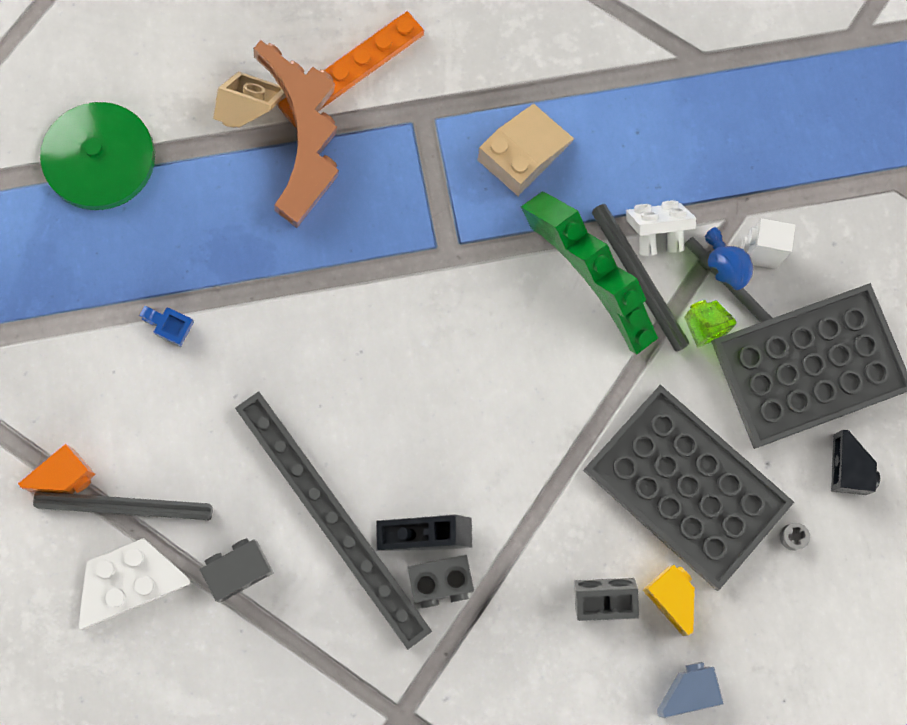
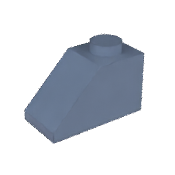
(691, 691)

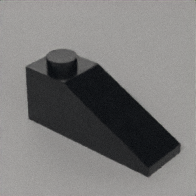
(424, 533)

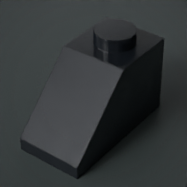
(852, 466)

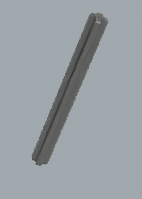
(634, 267)
(122, 505)

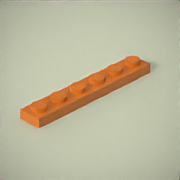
(367, 57)

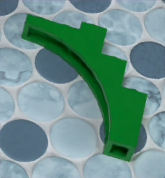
(594, 262)

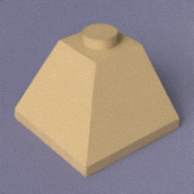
(245, 99)

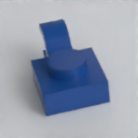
(169, 325)

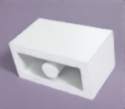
(769, 243)

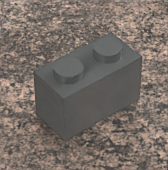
(235, 570)

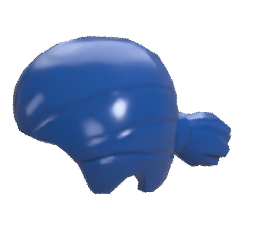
(732, 262)

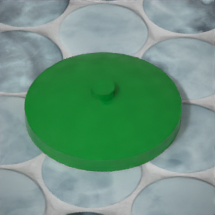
(97, 156)

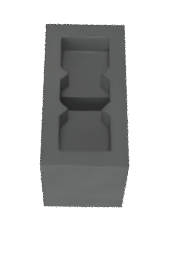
(438, 572)
(606, 599)

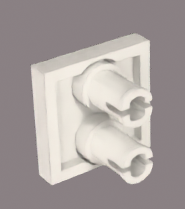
(667, 218)

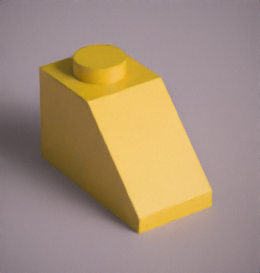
(674, 597)

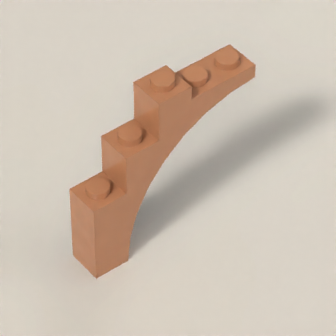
(306, 96)

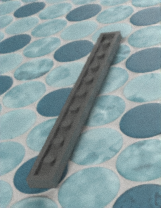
(334, 521)

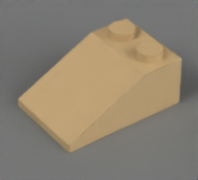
(523, 148)

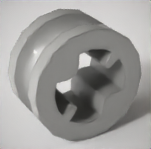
(788, 529)

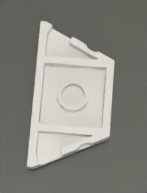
(126, 581)

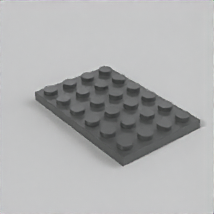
(811, 365)
(689, 487)

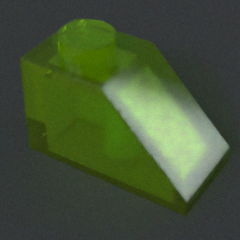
(708, 321)

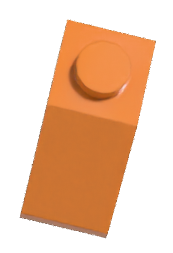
(59, 473)

